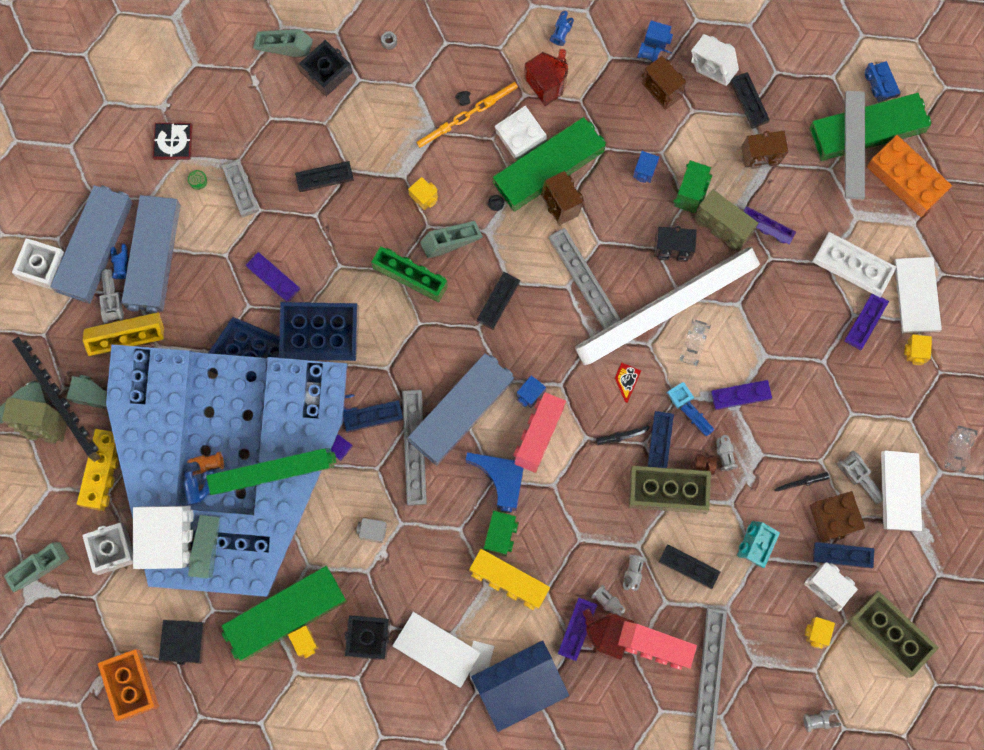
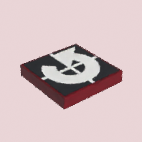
(172, 141)

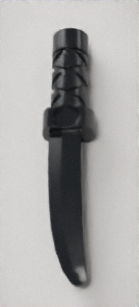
(621, 436)
(808, 480)

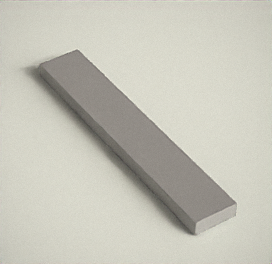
(854, 145)
(584, 278)
(413, 458)

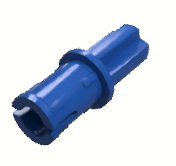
(697, 419)

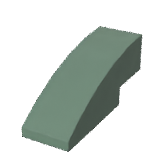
(36, 566)

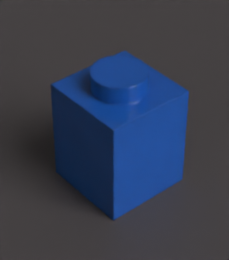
(658, 35)
(645, 167)
(530, 392)

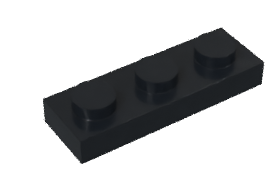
(749, 100)
(324, 176)
(498, 300)
(689, 567)

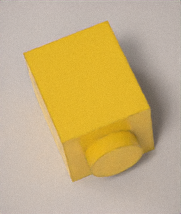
(303, 642)

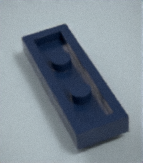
(372, 416)
(660, 439)
(843, 555)

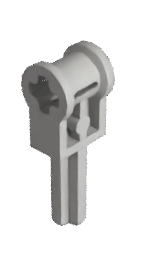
(110, 302)
(858, 473)

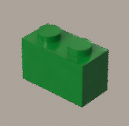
(500, 533)

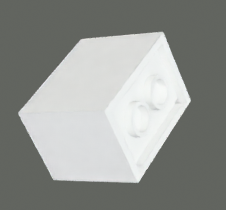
(162, 537)

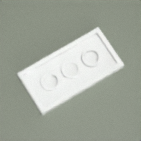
(854, 264)
(917, 295)
(901, 491)
(436, 649)

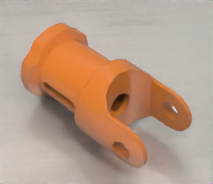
(208, 463)

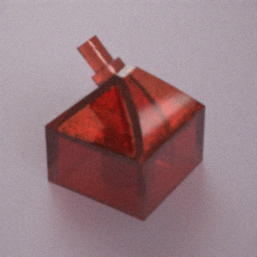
(547, 76)
(605, 634)

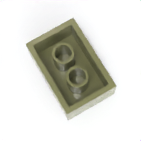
(725, 220)

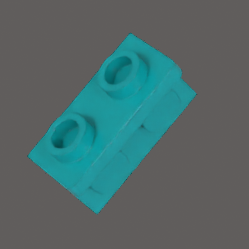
(758, 543)

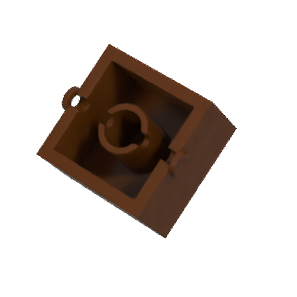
(664, 82)
(764, 149)
(562, 197)
(837, 516)

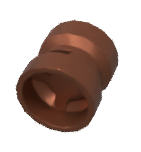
(700, 463)

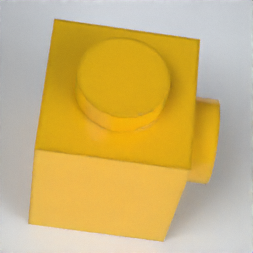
(423, 193)
(918, 349)
(819, 632)

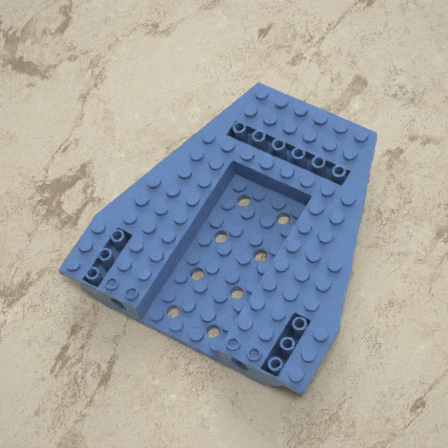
(160, 423)

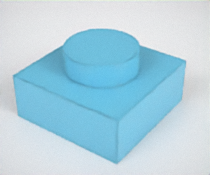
(680, 395)

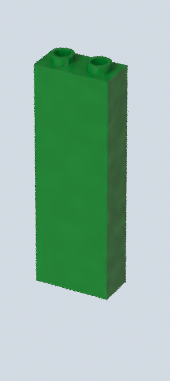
(883, 121)
(561, 153)
(271, 471)
(283, 614)

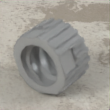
(389, 46)

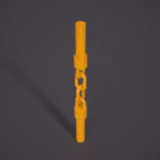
(446, 127)

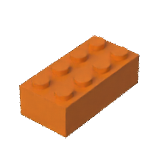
(909, 176)

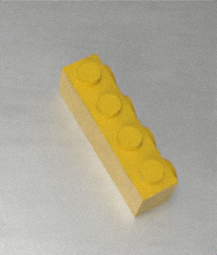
(124, 332)
(99, 475)
(510, 579)

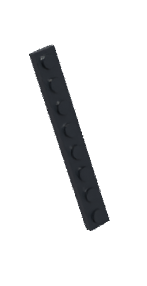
(61, 404)

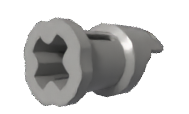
(725, 451)
(633, 574)
(609, 603)
(820, 720)

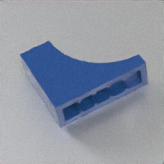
(504, 475)

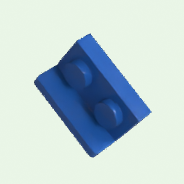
(882, 81)

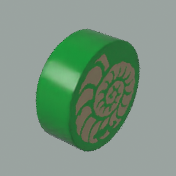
(197, 179)

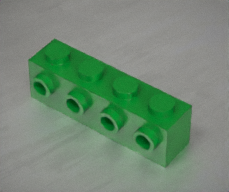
(409, 274)

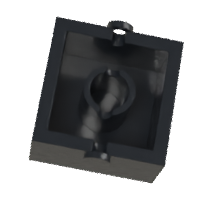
(325, 68)
(675, 244)
(367, 637)
(182, 641)

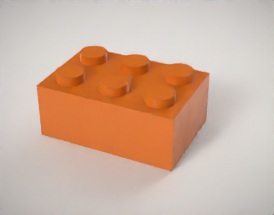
(128, 685)

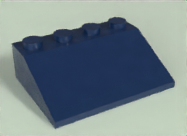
(319, 331)
(245, 340)
(520, 686)

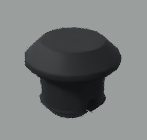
(463, 98)
(496, 202)

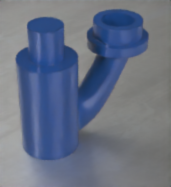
(191, 487)

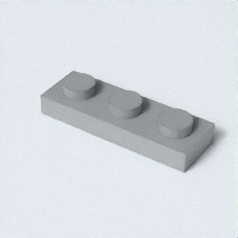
(240, 188)

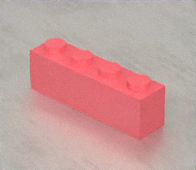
(539, 433)
(657, 645)

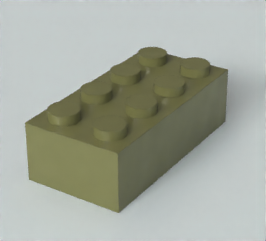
(34, 420)
(669, 489)
(893, 634)

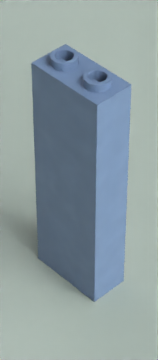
(91, 244)
(151, 254)
(461, 409)

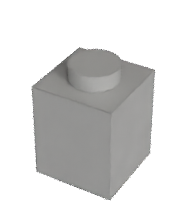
(372, 530)

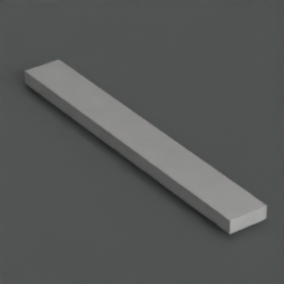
(710, 679)

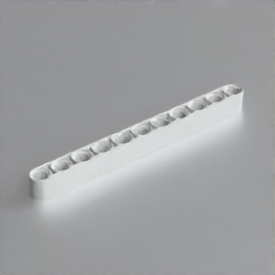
(667, 306)

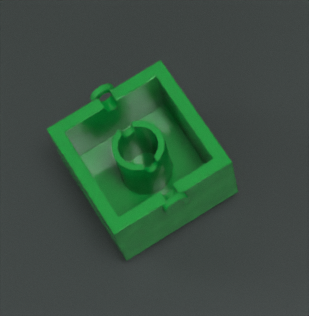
(693, 187)

